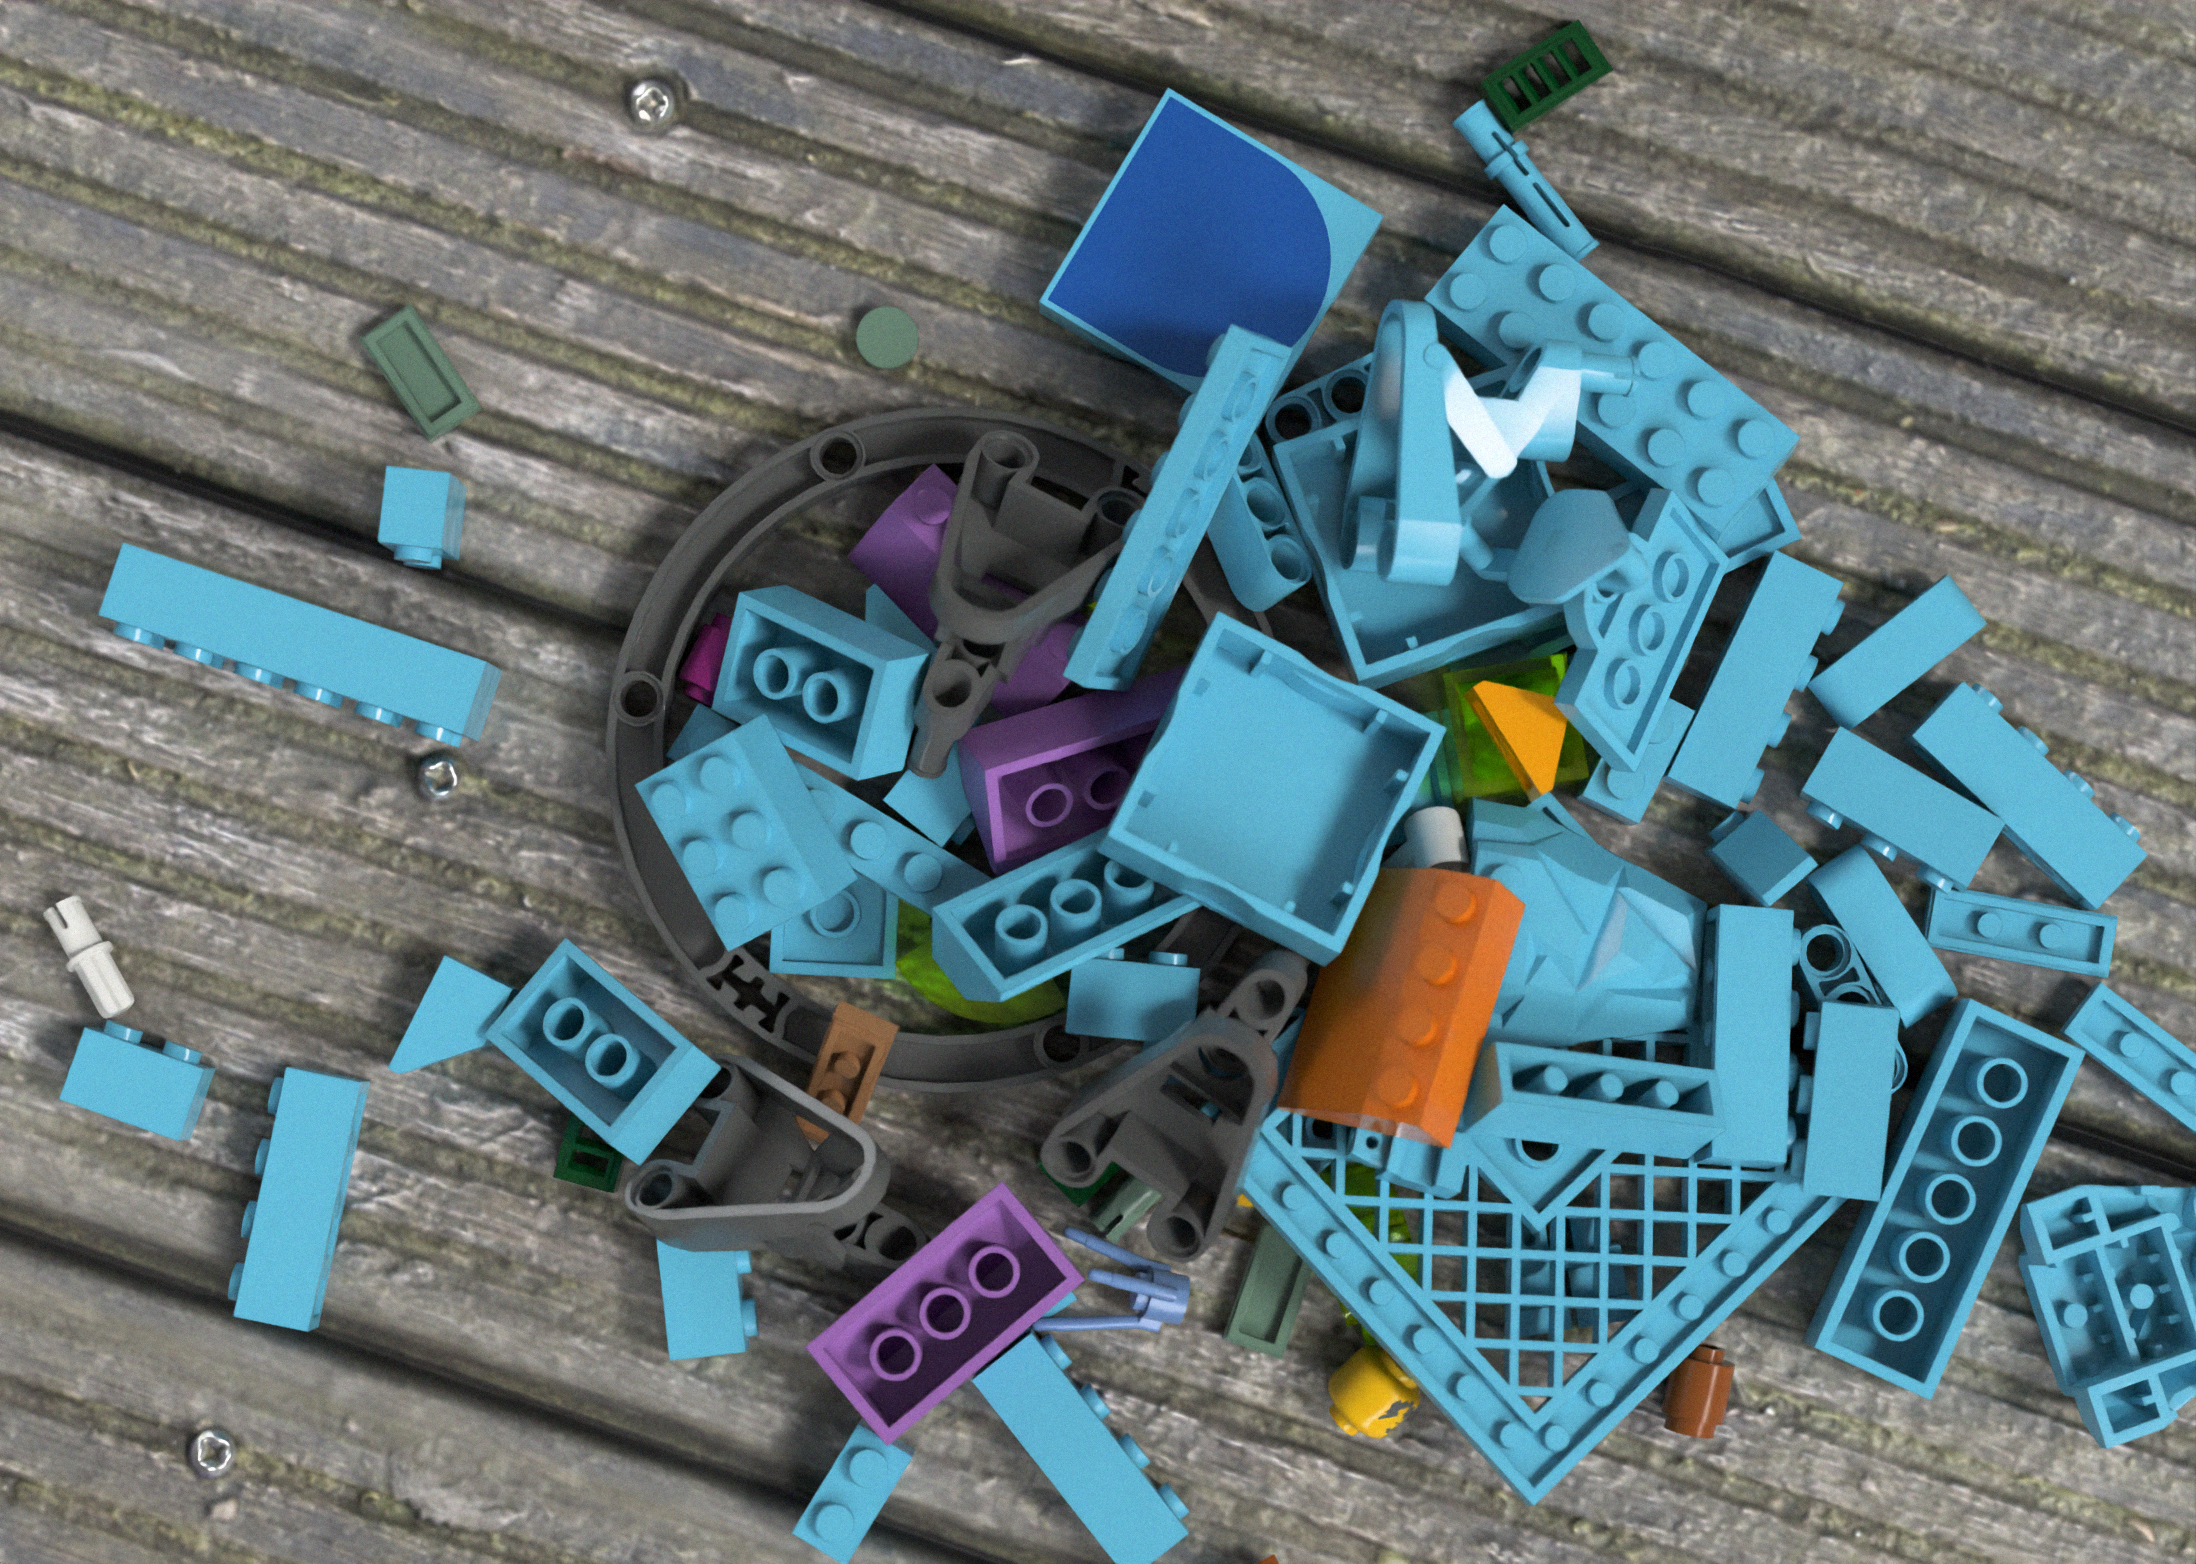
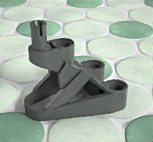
(1027, 541)
(1163, 1137)
(738, 1174)

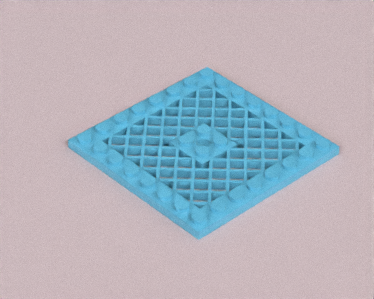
(1520, 1444)

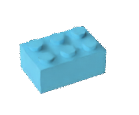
(822, 680)
(746, 832)
(602, 1052)

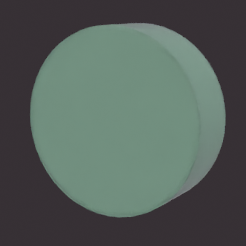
(887, 338)

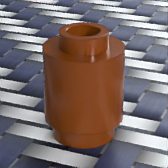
(1698, 1392)

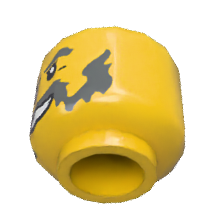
(1371, 1393)

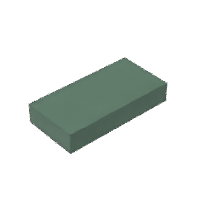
(420, 373)
(1268, 1295)

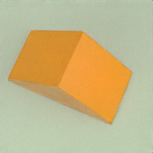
(1524, 730)

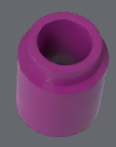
(705, 660)

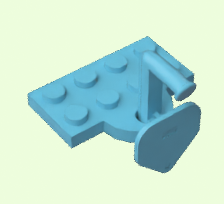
(1626, 602)

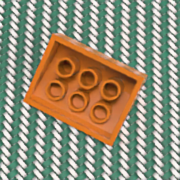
(1405, 1006)

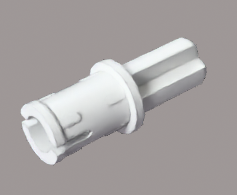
(90, 957)

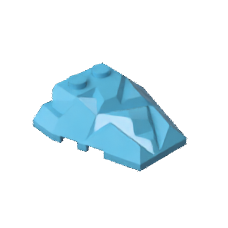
(1599, 938)
(2116, 1301)

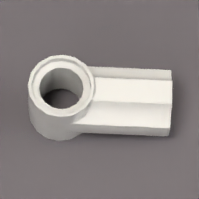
(1433, 841)

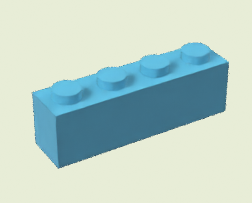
(1753, 681)
(2043, 809)
(1746, 1031)
(1593, 1101)
(299, 1198)
(1080, 1452)

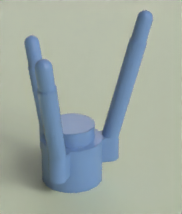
(1154, 1293)

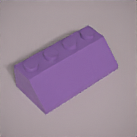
(901, 559)
(1058, 768)
(945, 1313)

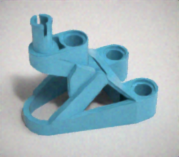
(1430, 432)

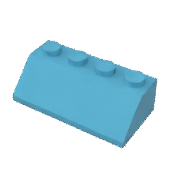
(1046, 920)

